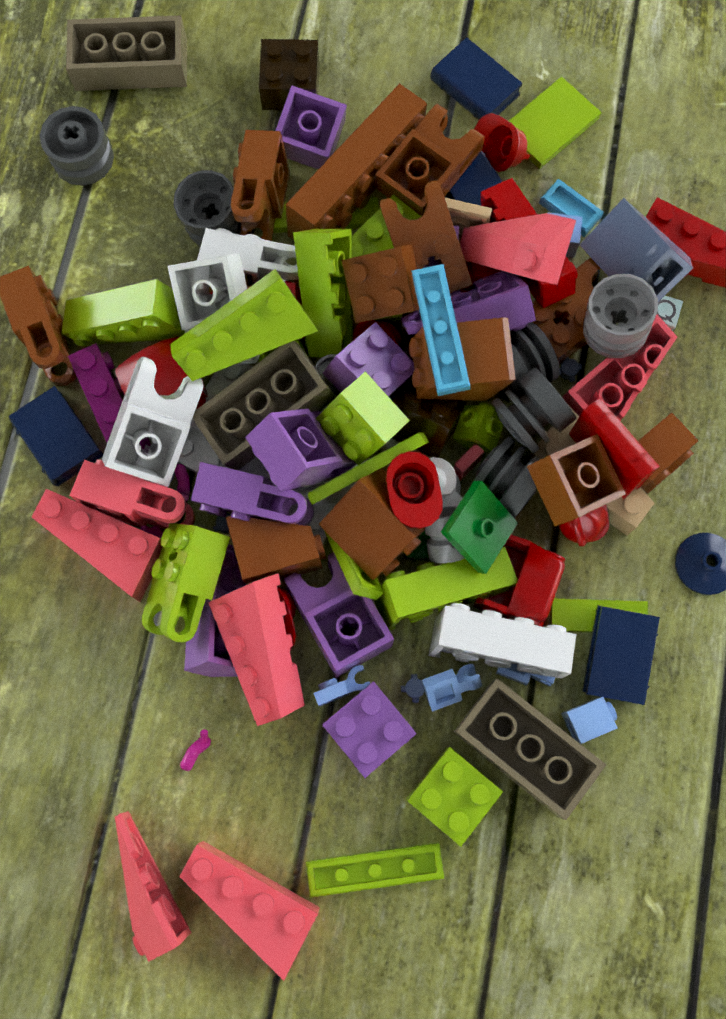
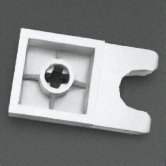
(257, 254)
(192, 283)
(154, 416)

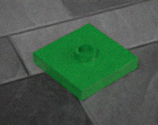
(479, 527)

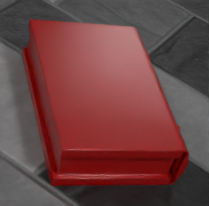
(626, 454)

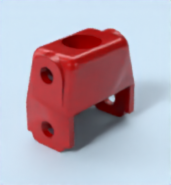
(168, 373)
(537, 582)

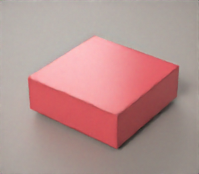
(468, 461)

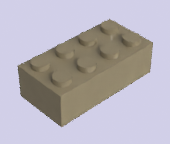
(126, 53)
(275, 384)
(529, 749)

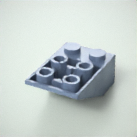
(632, 245)

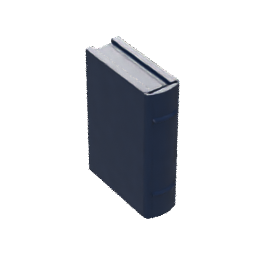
(476, 80)
(476, 178)
(55, 436)
(620, 655)

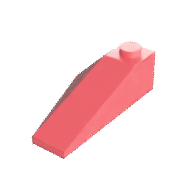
(521, 246)
(151, 906)

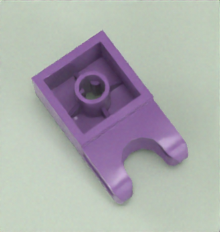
(297, 449)
(247, 496)
(332, 608)

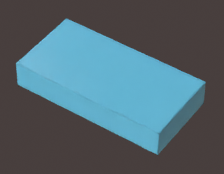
(566, 201)

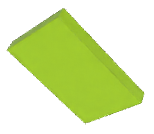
(554, 120)

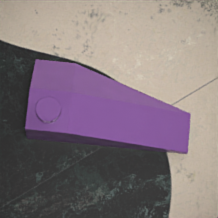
(492, 297)
(206, 650)

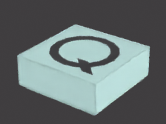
(669, 311)

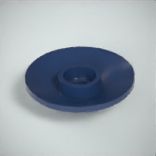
(692, 564)

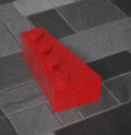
(510, 203)
(696, 238)

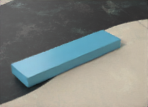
(440, 330)

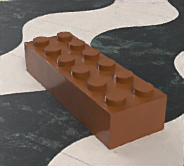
(349, 174)

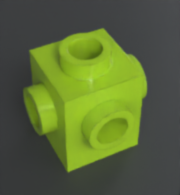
(479, 426)

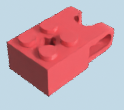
(129, 497)

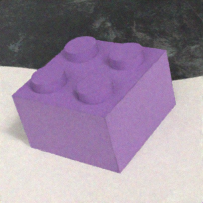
(310, 126)
(376, 355)
(369, 729)

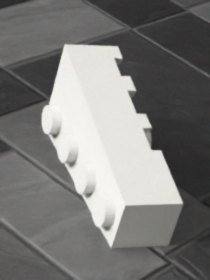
(503, 641)

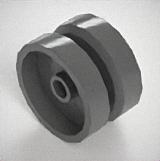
(77, 145)

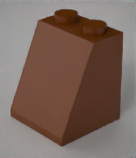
(486, 355)
(368, 529)
(274, 548)

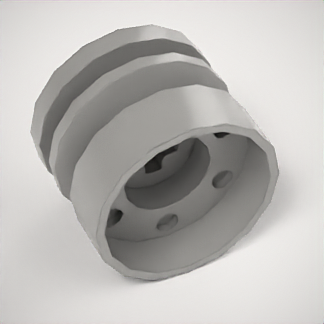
(623, 301)

